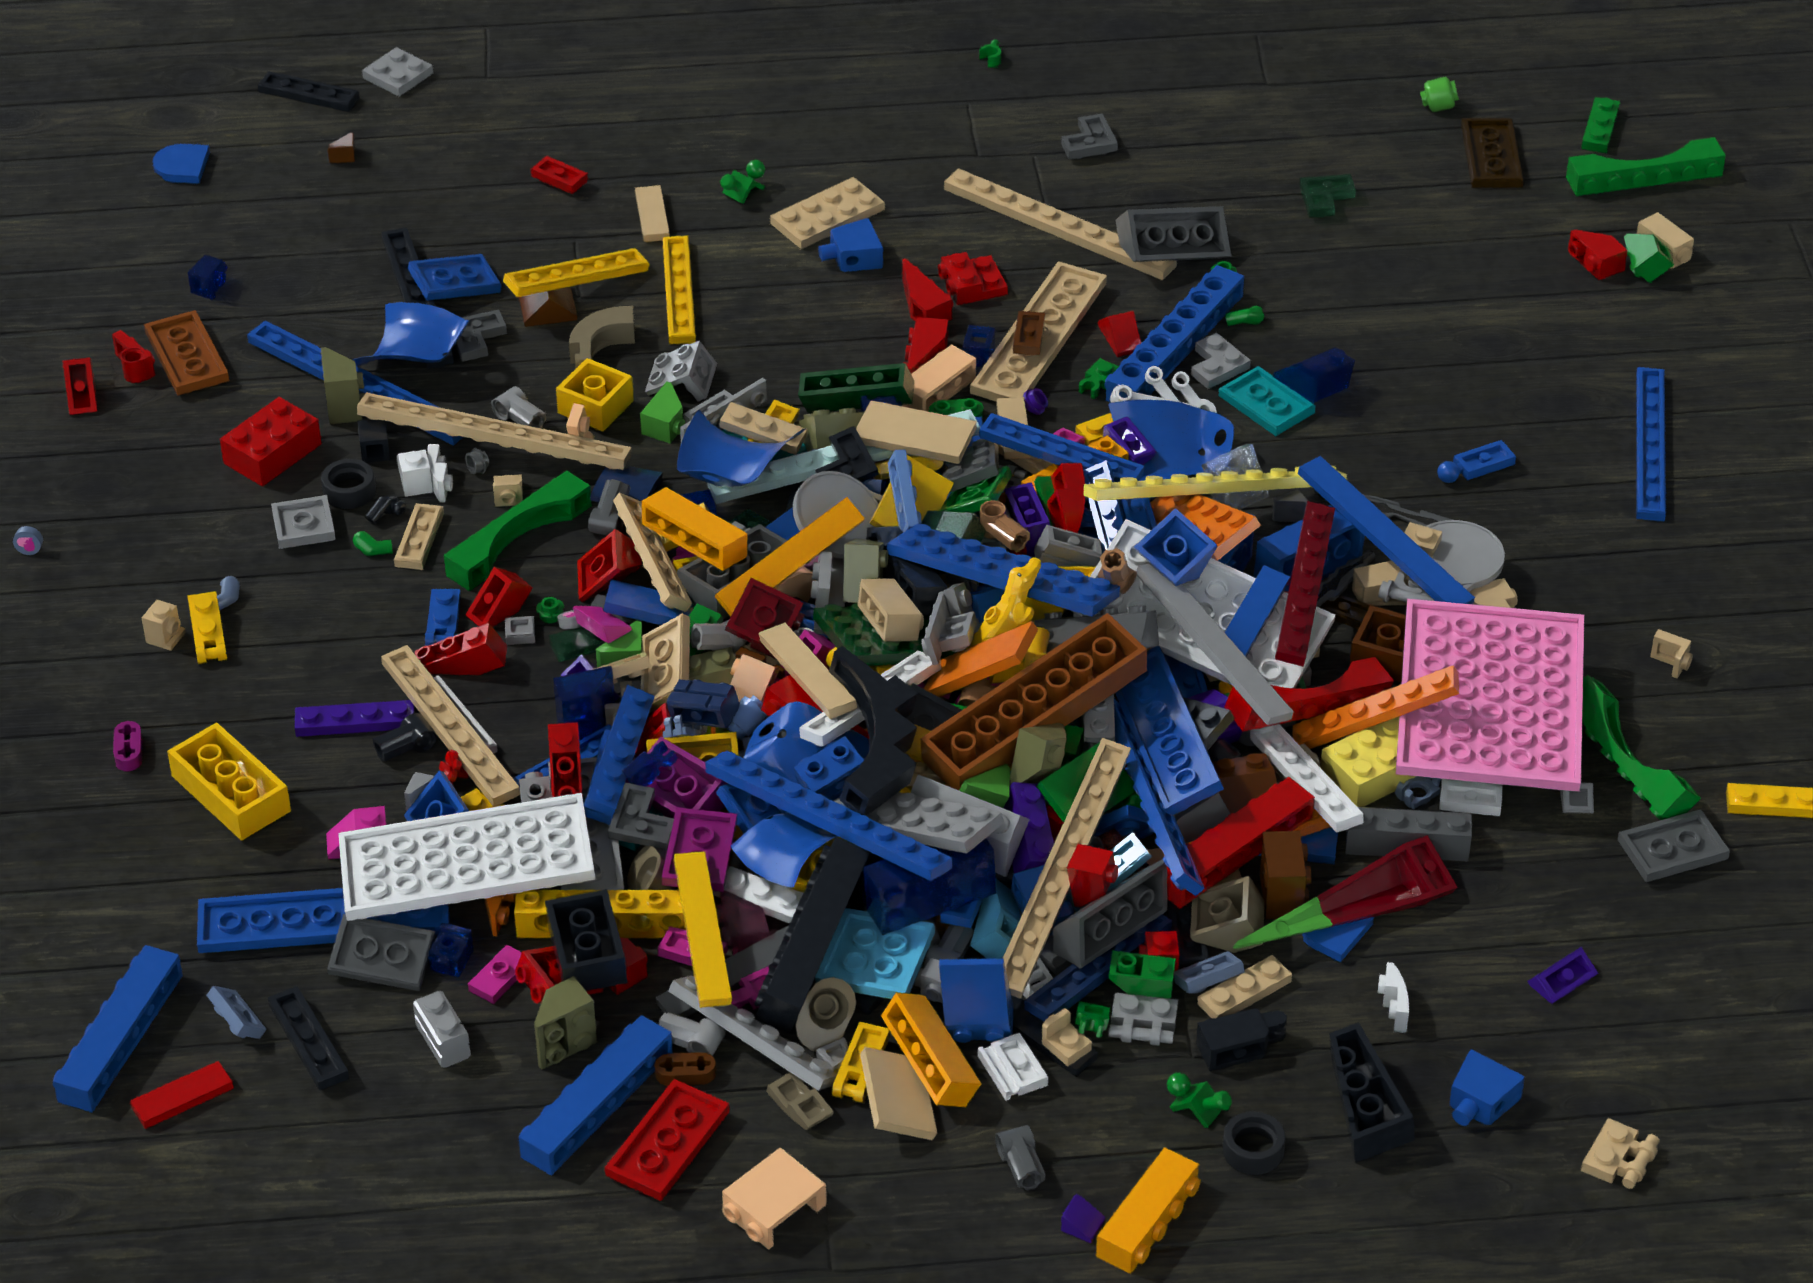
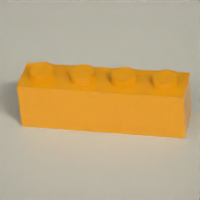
(694, 528)
(930, 1050)
(1148, 1210)

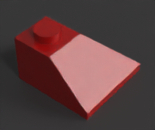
(609, 559)

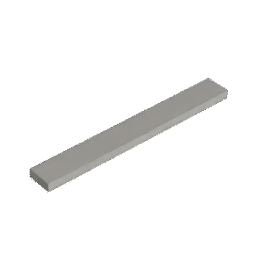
(1217, 646)

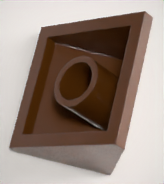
(548, 307)

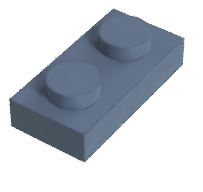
(1208, 972)
(236, 1012)

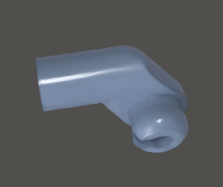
(229, 591)

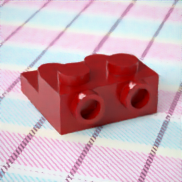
(971, 279)
(540, 972)

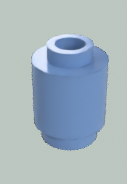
(747, 717)

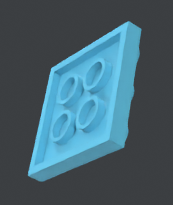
(874, 961)

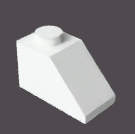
(415, 472)

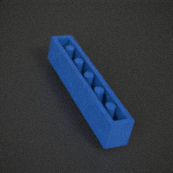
(117, 1028)
(594, 1095)

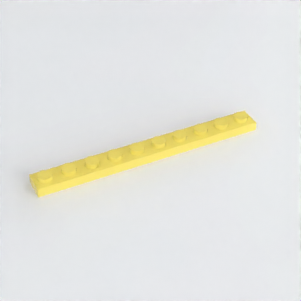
(1201, 484)

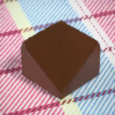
(342, 150)

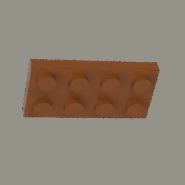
(186, 352)

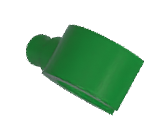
(993, 53)

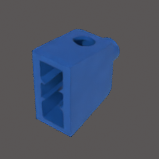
(854, 247)
(1484, 1090)

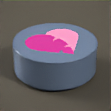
(28, 540)

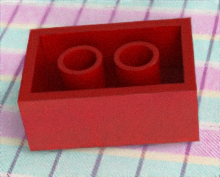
(270, 441)

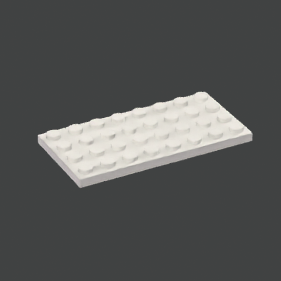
(1220, 594)
(465, 856)

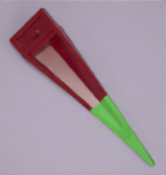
(1393, 883)

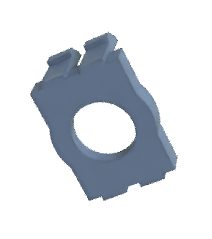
(679, 730)
(1405, 794)

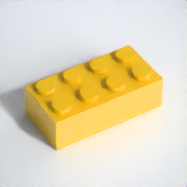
(229, 781)

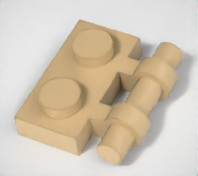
(1612, 1147)

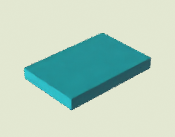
(1266, 401)

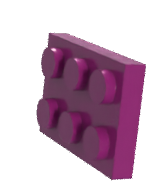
(699, 832)

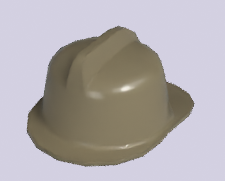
(647, 871)
(825, 1013)

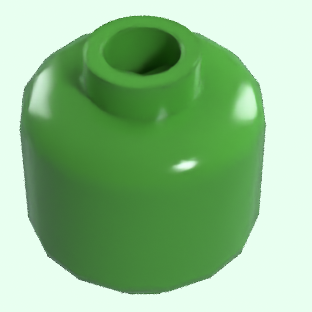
(1439, 94)

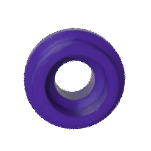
(1035, 401)

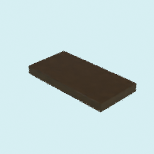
(1492, 152)

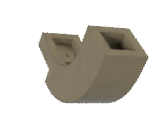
(601, 330)

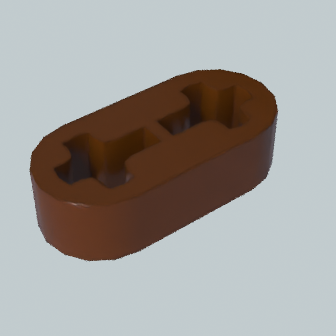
(685, 1068)

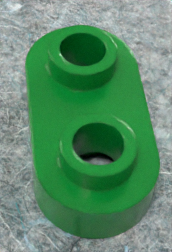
(949, 407)

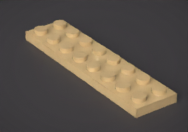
(1064, 300)

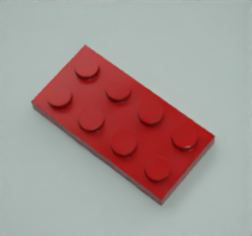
(667, 1139)

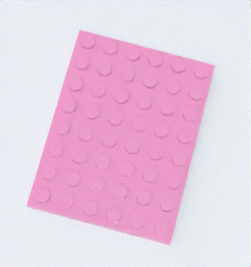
(1515, 699)

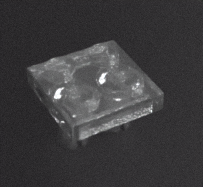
(1238, 461)

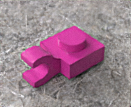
(750, 988)

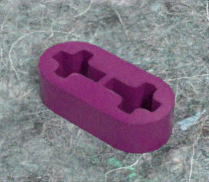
(123, 746)

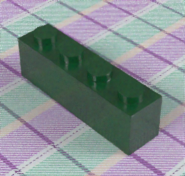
(844, 387)

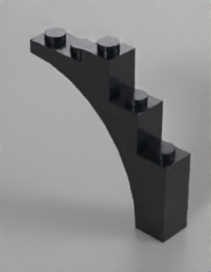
(890, 733)

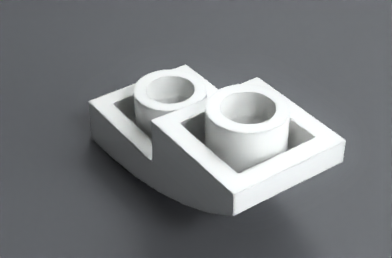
(441, 480)
(1395, 997)

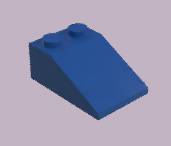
(976, 999)

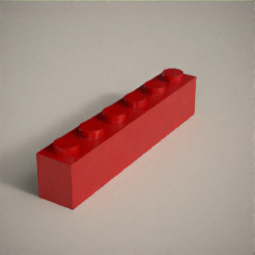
(1239, 836)

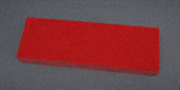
(181, 1094)

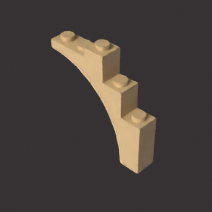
(1369, 579)

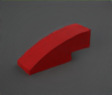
(1067, 501)

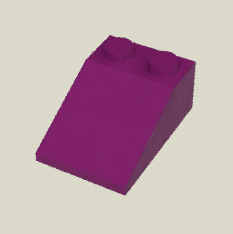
(684, 784)

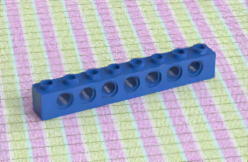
(1179, 331)

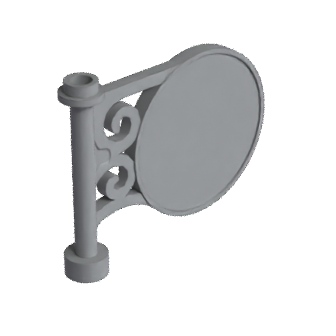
(826, 490)
(1466, 552)

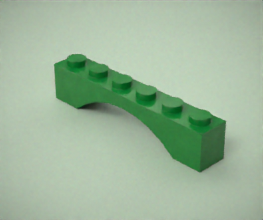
(1600, 174)
(555, 502)
(1664, 789)

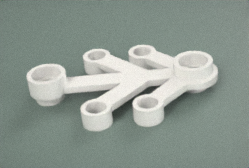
(1164, 391)

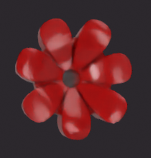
(453, 766)

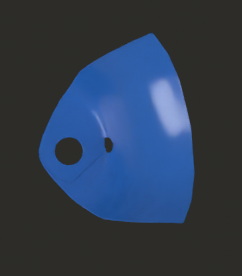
(417, 333)
(1176, 434)
(722, 458)
(785, 753)
(780, 847)

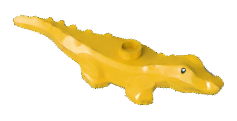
(1011, 609)

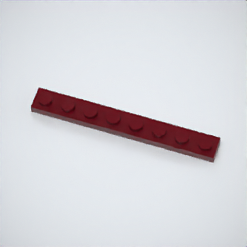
(1305, 584)

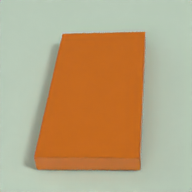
(982, 660)

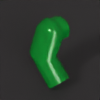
(1247, 316)
(370, 546)

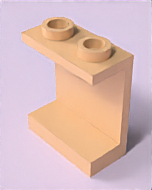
(771, 1195)

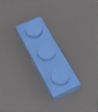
(903, 491)

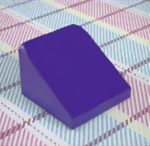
(1082, 1219)

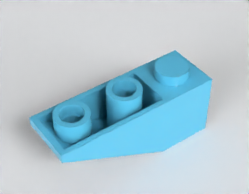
(996, 923)

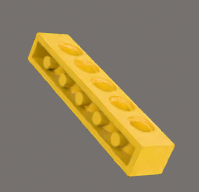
(635, 912)

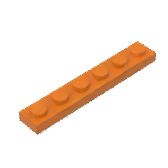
(1377, 708)

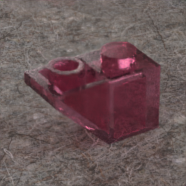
(742, 920)

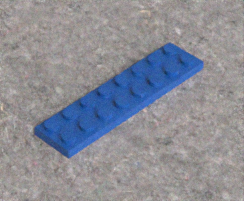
(993, 564)
(1168, 736)
(289, 920)

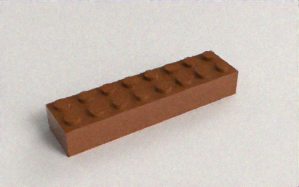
(1045, 692)

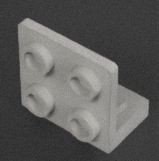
(686, 365)

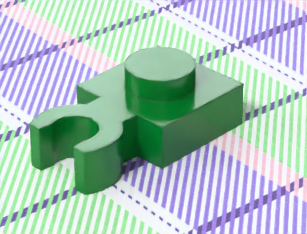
(1096, 377)
(1092, 1018)

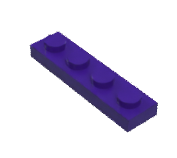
(351, 718)

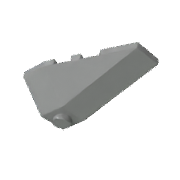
(1004, 839)

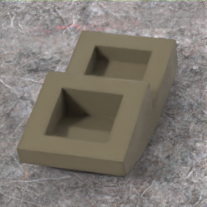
(798, 1101)

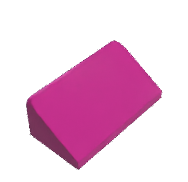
(600, 623)

